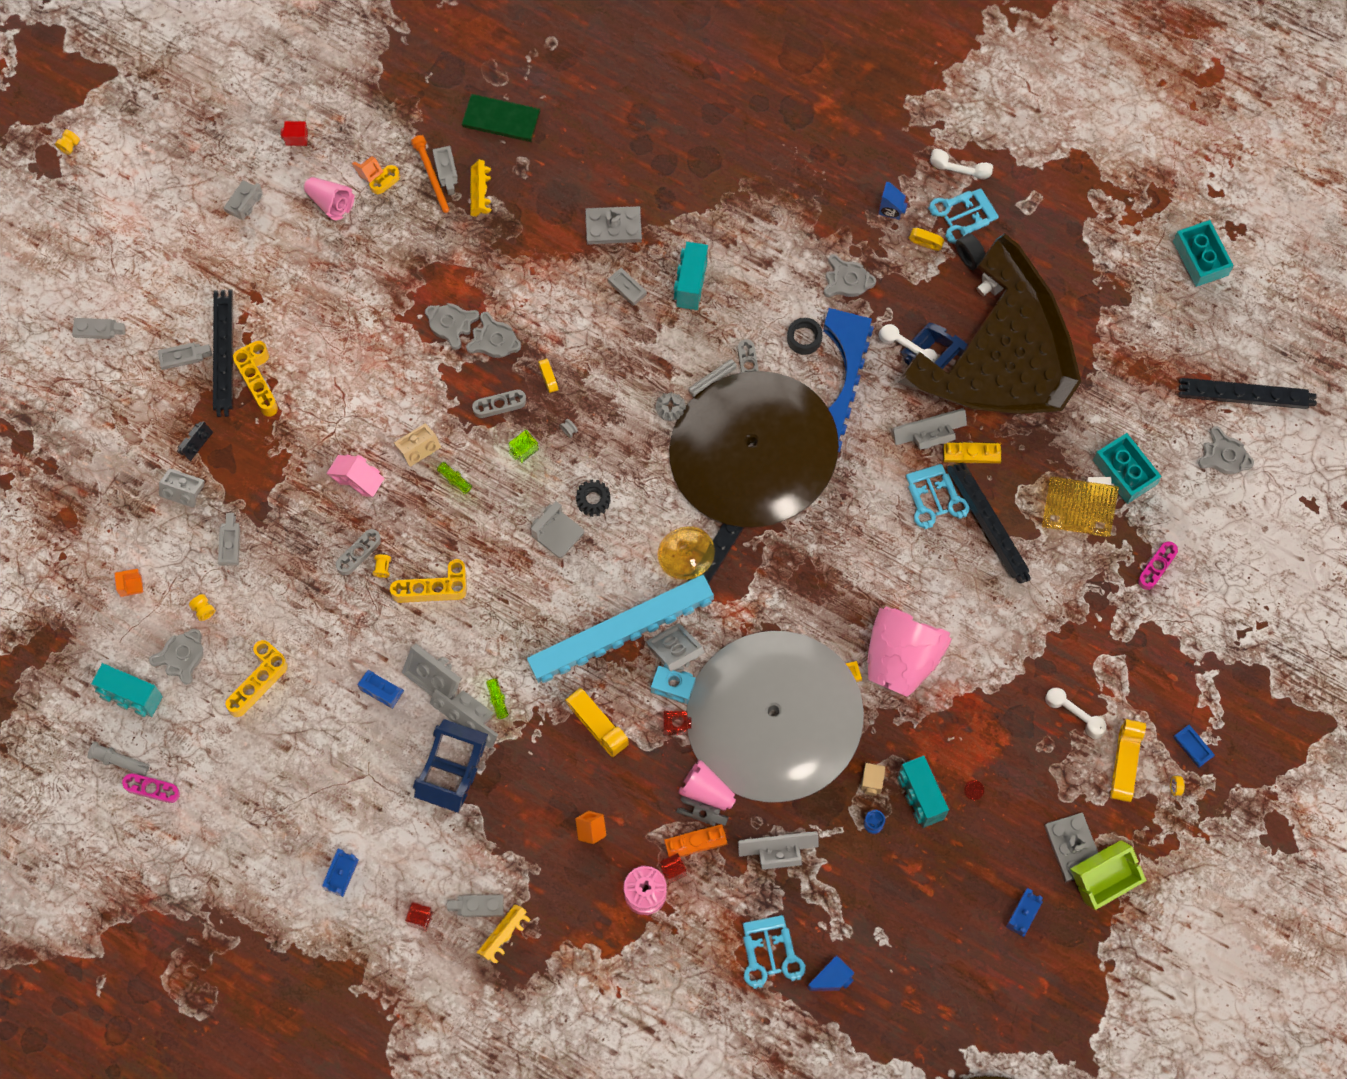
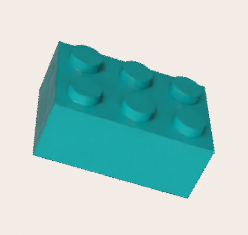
(1203, 253)
(691, 275)
(1127, 468)
(126, 690)
(922, 792)

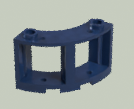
(934, 333)
(441, 796)

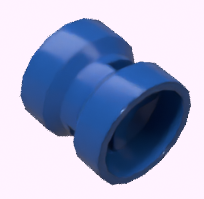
(875, 818)

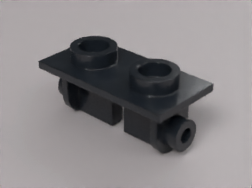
(197, 439)

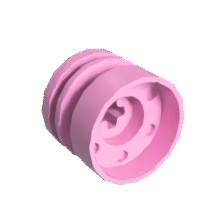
(653, 899)

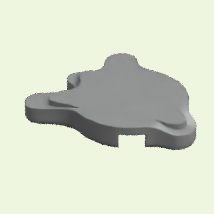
(847, 278)
(450, 322)
(494, 339)
(1225, 454)
(180, 655)

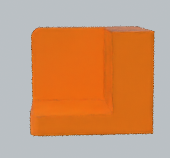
(369, 169)
(128, 582)
(590, 827)

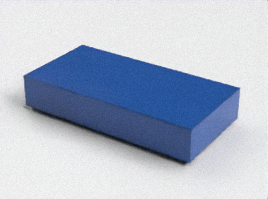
(1193, 746)

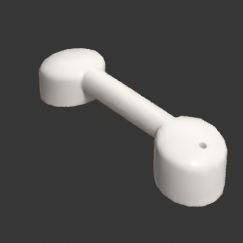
(940, 159)
(890, 334)
(1095, 725)

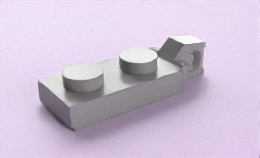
(446, 168)
(97, 328)
(183, 355)
(229, 541)
(478, 905)

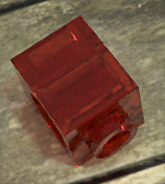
(670, 729)
(673, 868)
(419, 916)

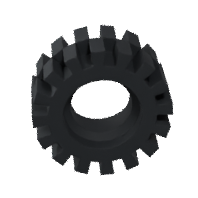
(589, 508)

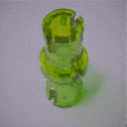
(454, 477)
(497, 698)

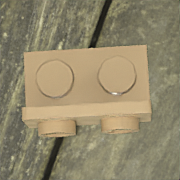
(418, 444)

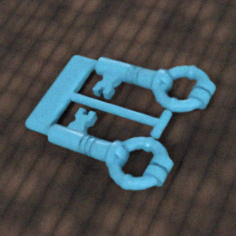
(979, 223)
(925, 474)
(750, 945)

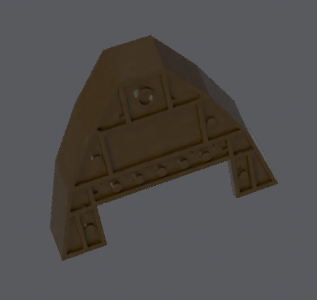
(1019, 354)

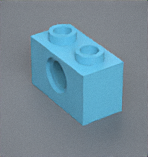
(679, 693)

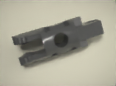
(713, 814)

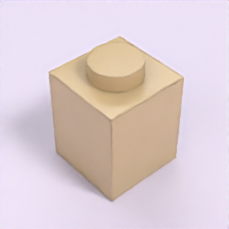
(873, 779)

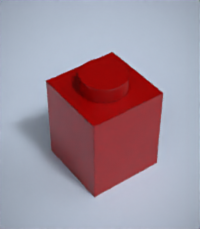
(295, 133)

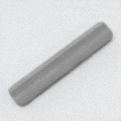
(714, 376)

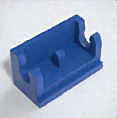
(380, 689)
(340, 873)
(1024, 913)

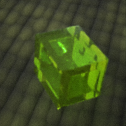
(523, 446)

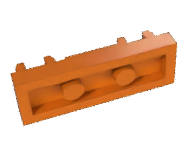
(696, 841)

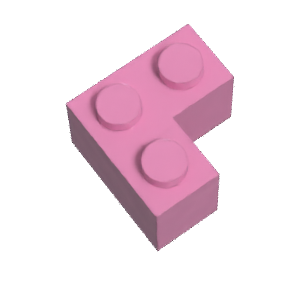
(356, 473)

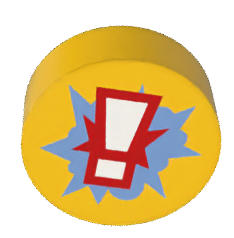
(1177, 785)

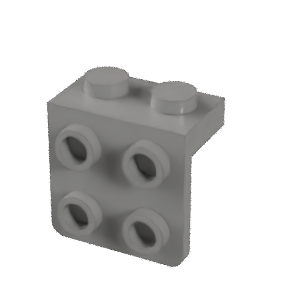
(556, 530)

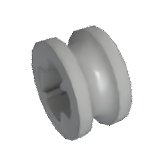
(568, 428)

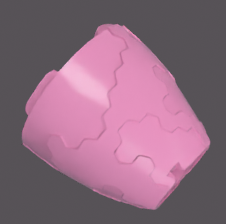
(904, 651)

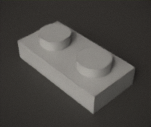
(627, 286)

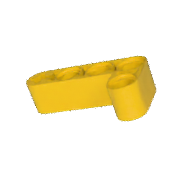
(257, 381)
(429, 585)
(253, 681)
(608, 735)
(1126, 759)

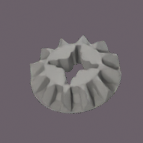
(676, 412)

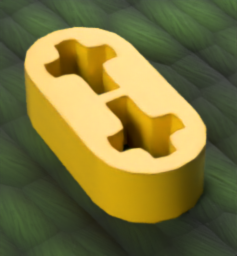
(385, 180)
(926, 239)
(548, 375)

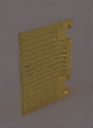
(1080, 506)

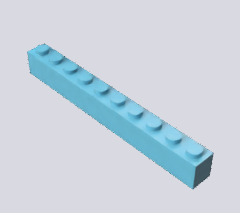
(620, 629)

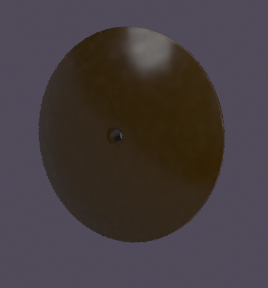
(761, 482)

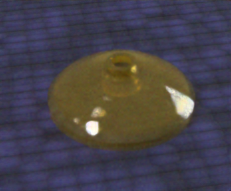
(687, 561)

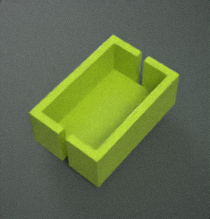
(1108, 874)

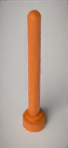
(419, 143)

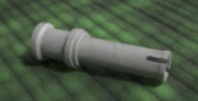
(109, 756)

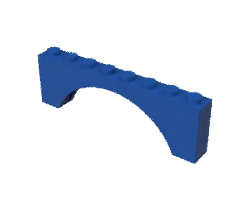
(850, 336)

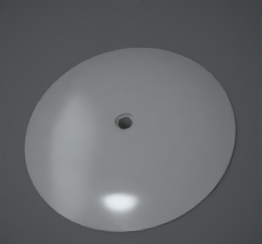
(781, 754)

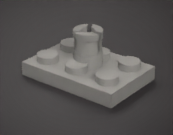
(613, 225)
(675, 647)
(430, 672)
(1070, 842)

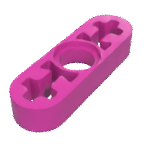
(1158, 573)
(136, 789)

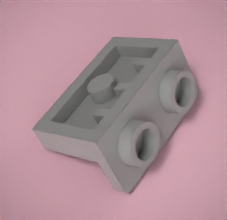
(243, 200)
(180, 487)

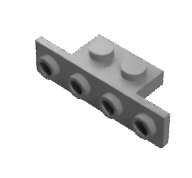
(931, 430)
(466, 712)
(779, 850)

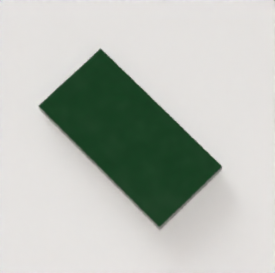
(501, 117)

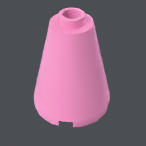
(331, 197)
(707, 788)

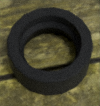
(970, 250)
(804, 323)

